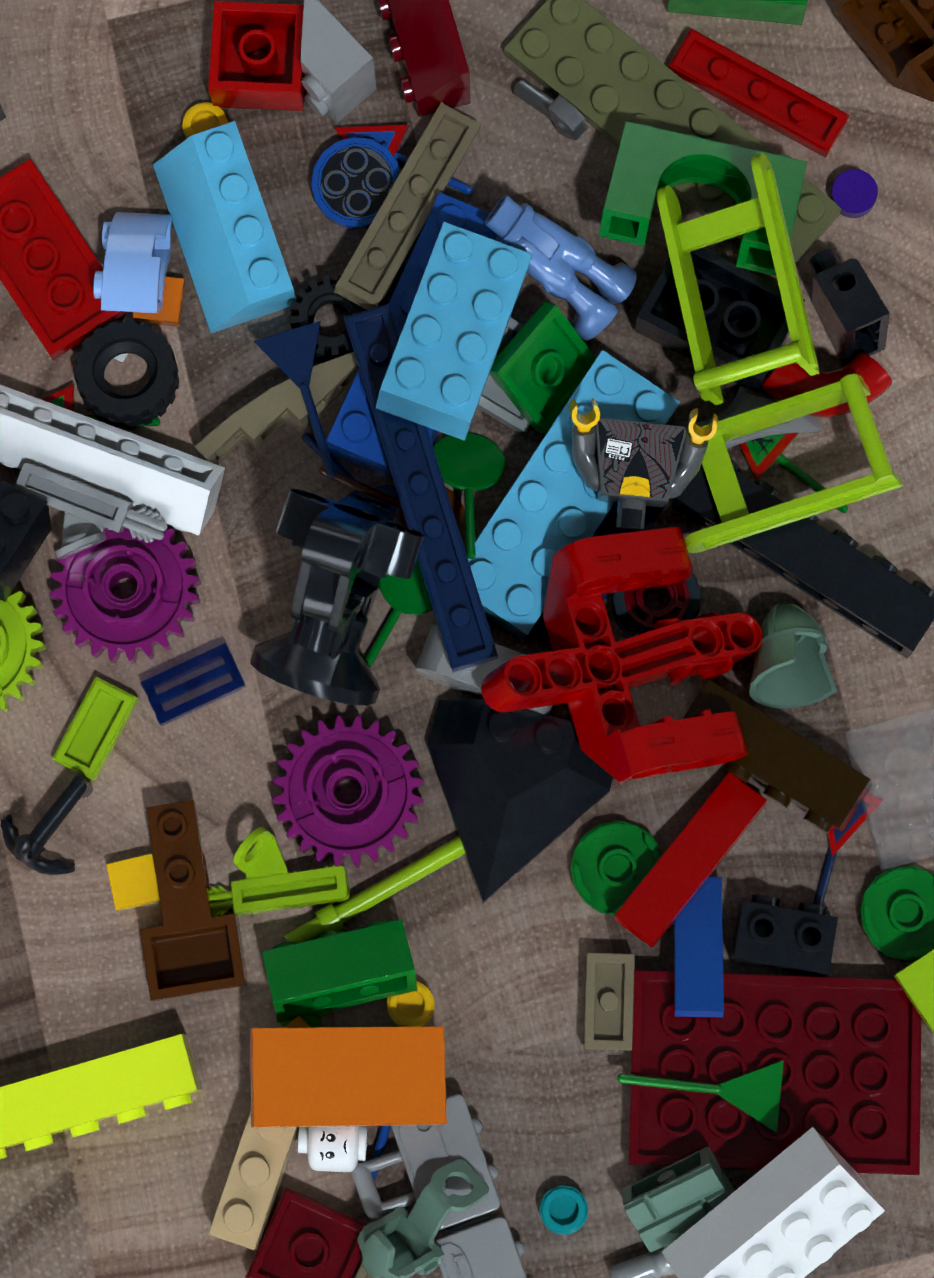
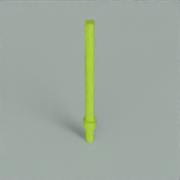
(332, 918)

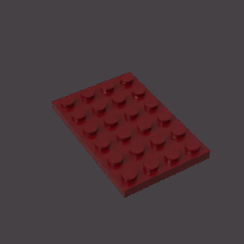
(845, 1071)

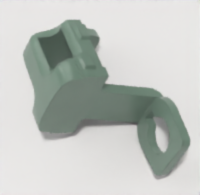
(404, 1242)

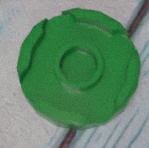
(612, 864)
(900, 913)

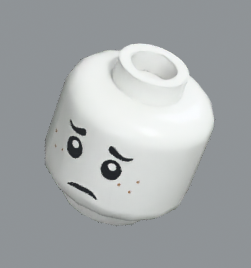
(333, 1147)

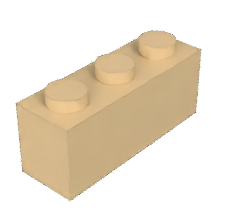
(253, 1184)

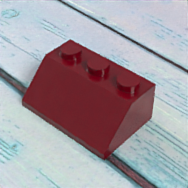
(430, 52)

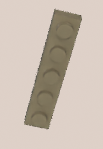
(407, 207)

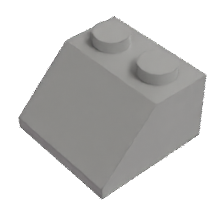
(333, 64)

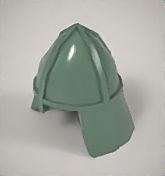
(791, 660)

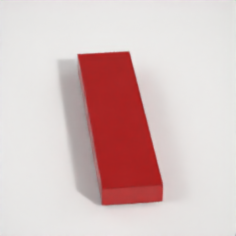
(758, 93)
(690, 860)

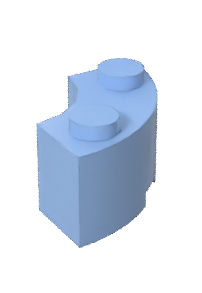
(134, 262)

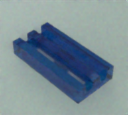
(156, 701)

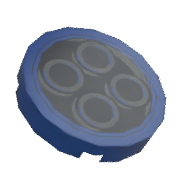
(353, 181)

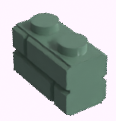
(675, 1198)

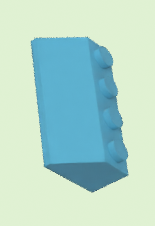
(224, 228)

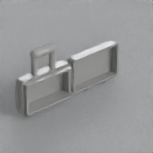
(472, 1242)

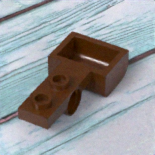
(192, 948)

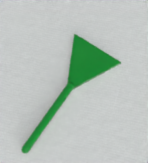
(752, 1093)

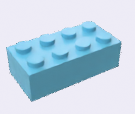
(453, 331)

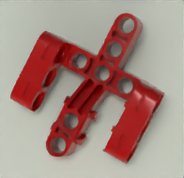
(597, 672)

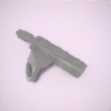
(87, 510)

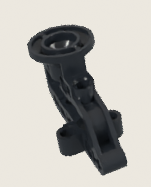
(343, 560)

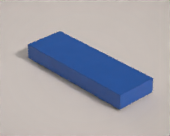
(700, 954)

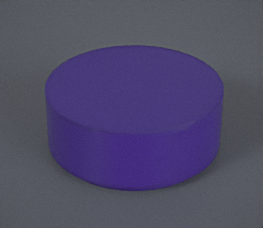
(854, 193)

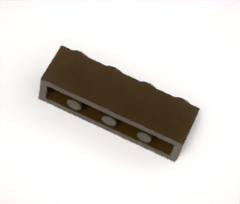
(788, 763)

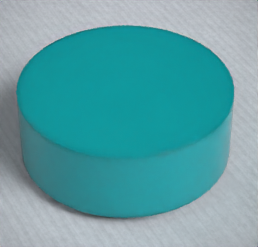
(563, 1210)

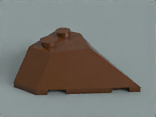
(896, 38)

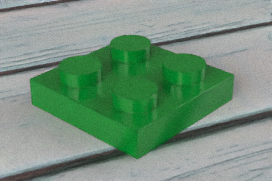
(542, 366)

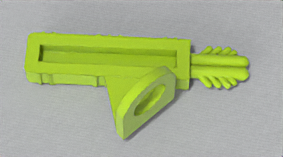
(270, 884)

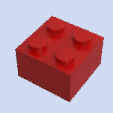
(256, 56)

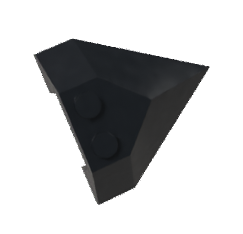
(510, 783)

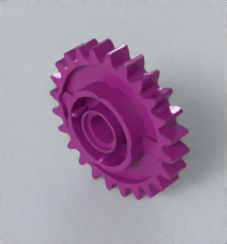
(132, 622)
(342, 756)

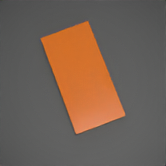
(347, 1076)

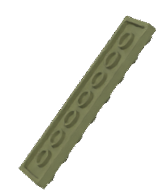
(616, 81)

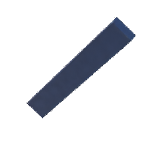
(423, 501)

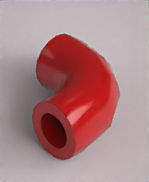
(794, 380)

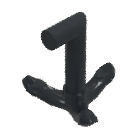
(30, 846)

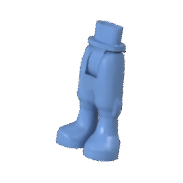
(557, 258)

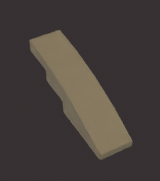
(273, 408)

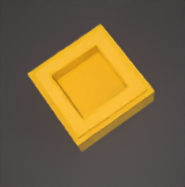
(133, 882)

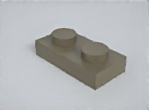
(609, 1001)

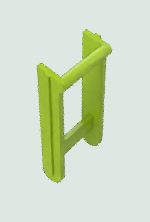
(719, 226)
(724, 486)

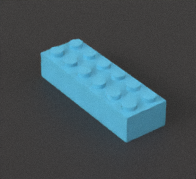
(550, 500)

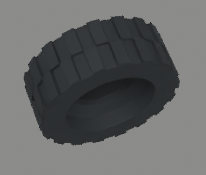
(118, 340)

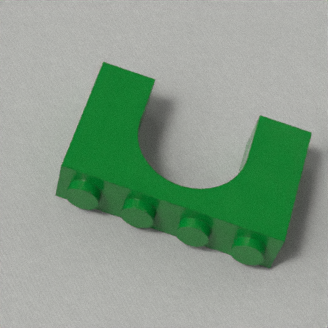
(659, 158)

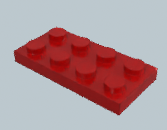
(47, 263)

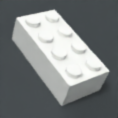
(780, 1218)

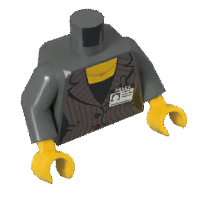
(636, 460)

